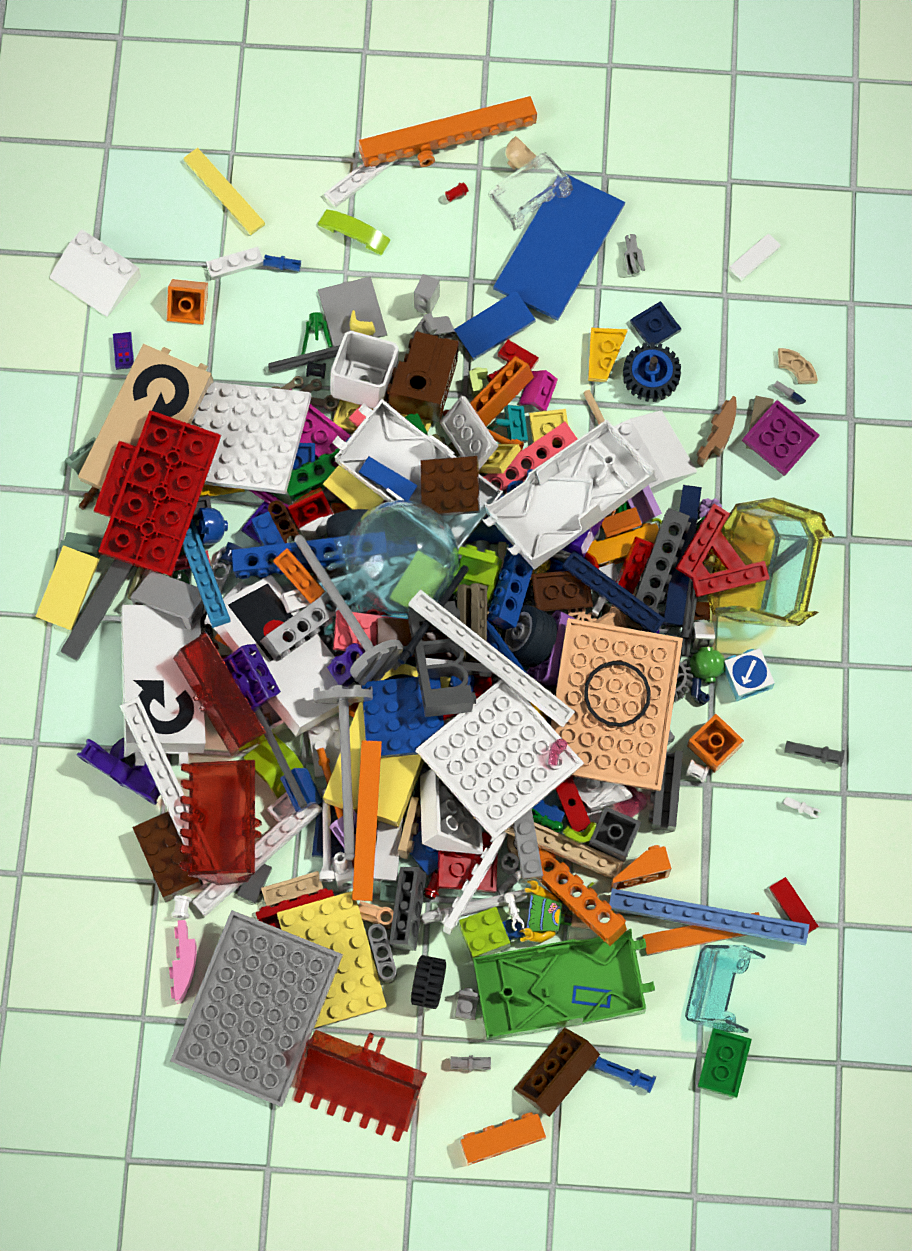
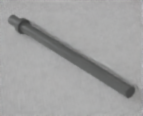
(281, 760)

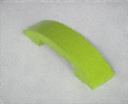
(354, 229)

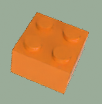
(715, 743)

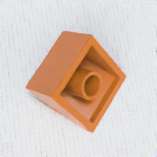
(187, 301)

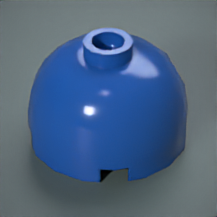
(211, 525)

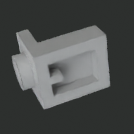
(467, 1004)

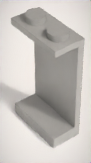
(170, 597)

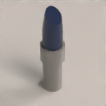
(789, 392)

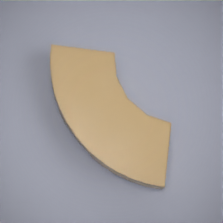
(797, 365)

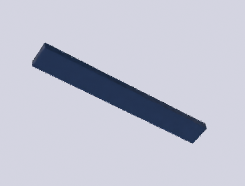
(679, 582)

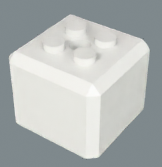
(359, 359)

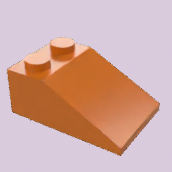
(648, 867)

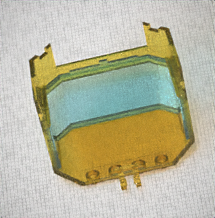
(790, 545)

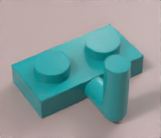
(514, 422)

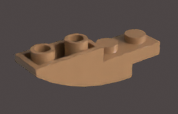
(721, 430)

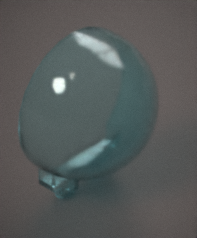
(396, 554)

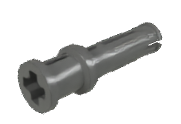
(823, 754)

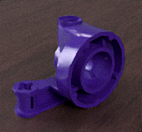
(113, 765)

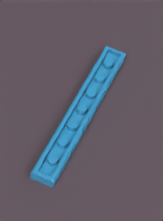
(205, 578)

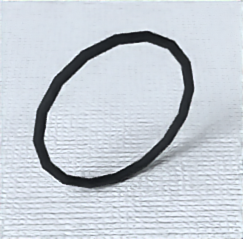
(614, 723)

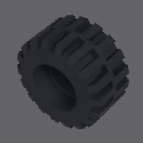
(428, 982)

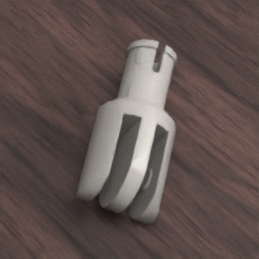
(633, 255)

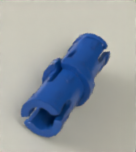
(282, 263)

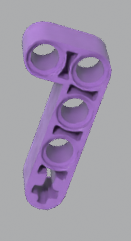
(548, 670)

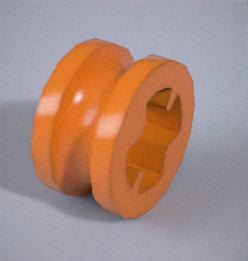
(426, 158)

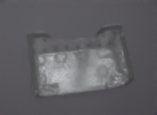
(528, 189)

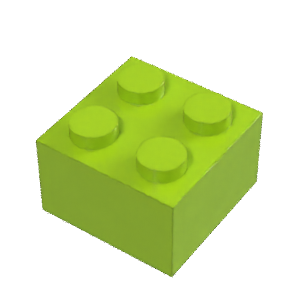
(484, 933)

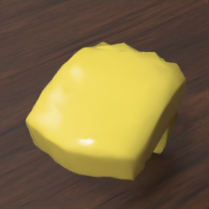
(360, 326)

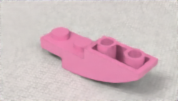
(183, 969)

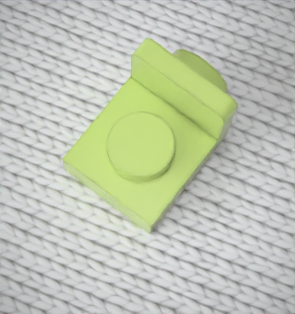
(475, 380)

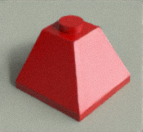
(310, 507)

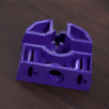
(251, 683)

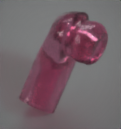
(555, 750)

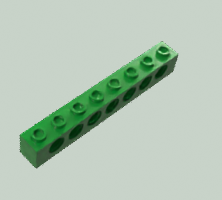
(325, 461)

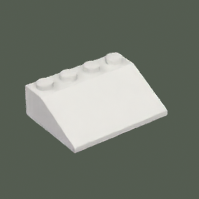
(95, 273)
(660, 447)
(445, 820)

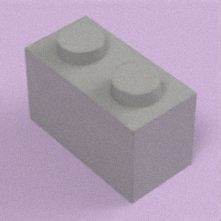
(426, 294)

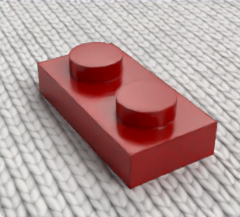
(511, 350)

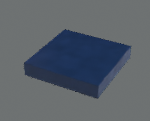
(655, 324)

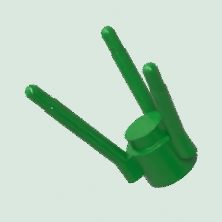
(316, 324)

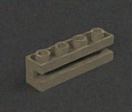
(473, 611)

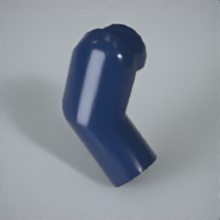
(696, 692)

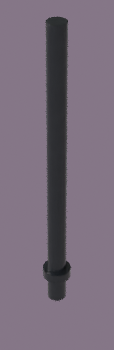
(408, 651)

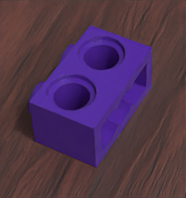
(346, 659)

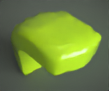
(581, 837)

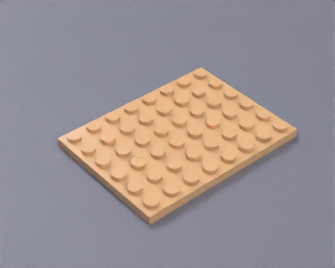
(615, 754)

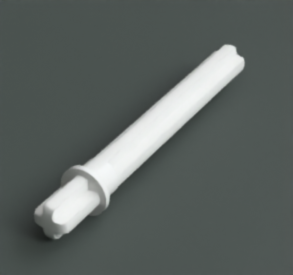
(473, 907)

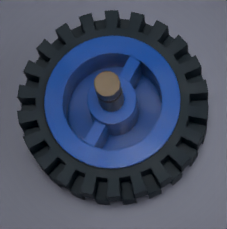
(651, 372)

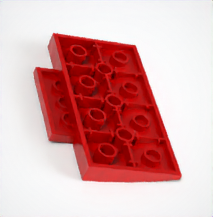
(155, 492)

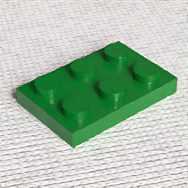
(724, 1063)

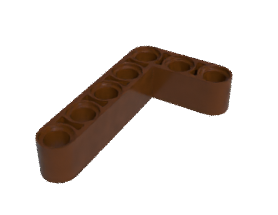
(288, 535)

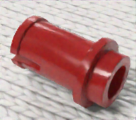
(457, 191)
(432, 891)

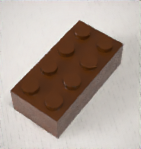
(162, 851)

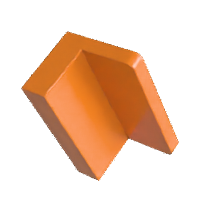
(621, 522)

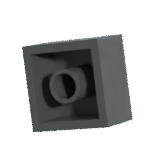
(615, 834)

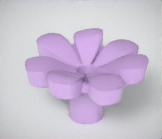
(706, 504)

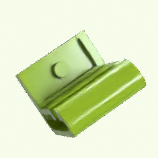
(483, 568)
(268, 767)

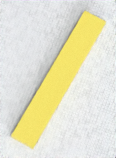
(224, 191)

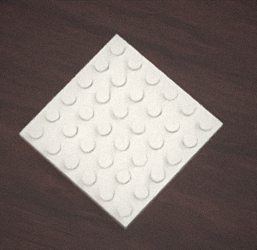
(258, 434)
(498, 758)

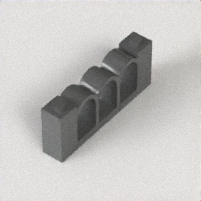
(441, 700)

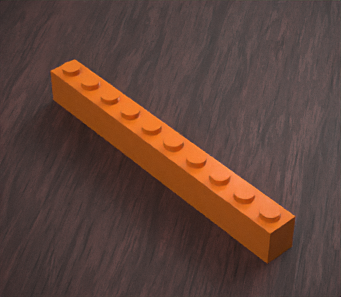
(447, 131)

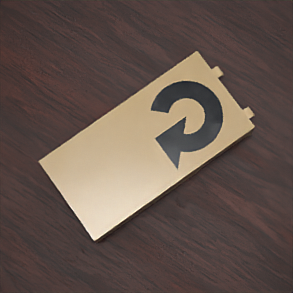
(154, 384)

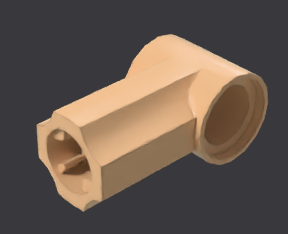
(373, 914)

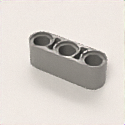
(386, 962)

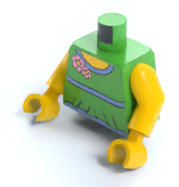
(543, 915)

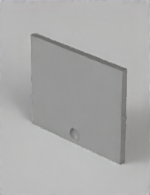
(340, 301)

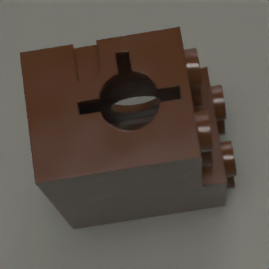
(424, 377)

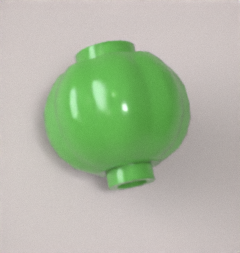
(707, 664)

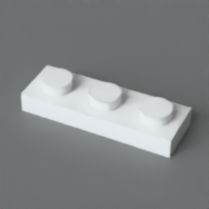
(235, 263)

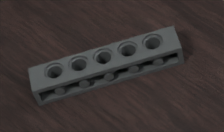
(680, 523)

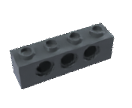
(407, 908)

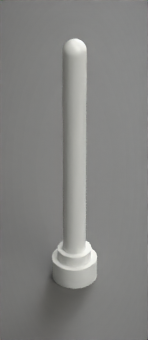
(327, 873)

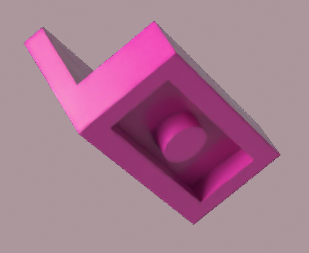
(539, 390)

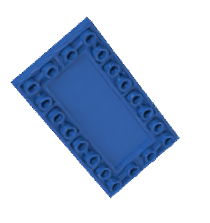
(559, 248)

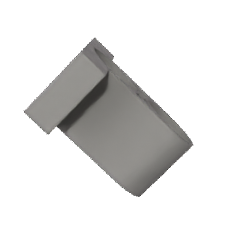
(435, 326)

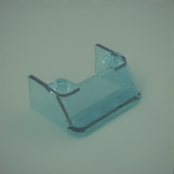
(714, 985)

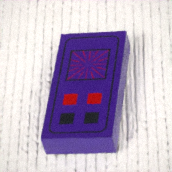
(123, 350)

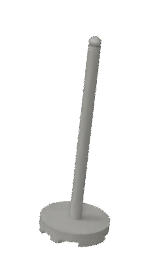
(376, 659)
(341, 696)

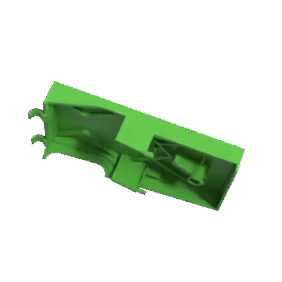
(534, 985)

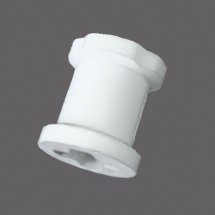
(697, 771)
(181, 907)

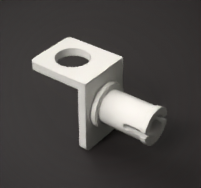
(343, 871)

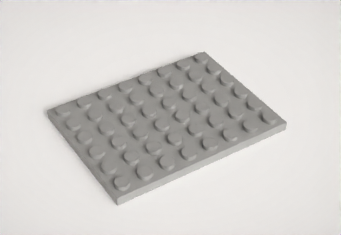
(256, 1008)

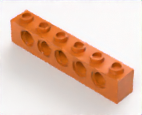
(608, 931)

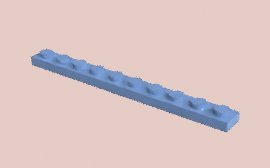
(709, 917)

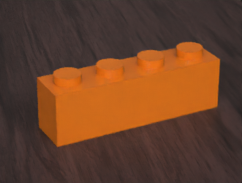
(502, 390)
(502, 1139)

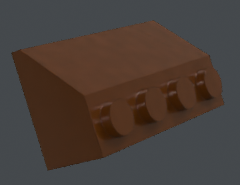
(557, 1071)

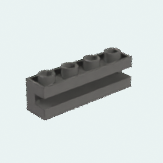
(666, 800)

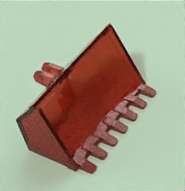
(219, 695)
(220, 821)
(360, 1082)

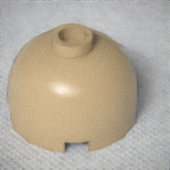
(518, 153)

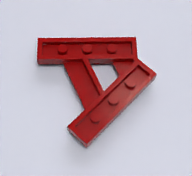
(710, 536)

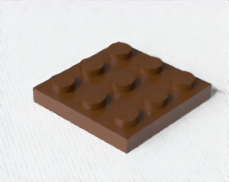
(451, 485)

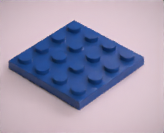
(398, 716)

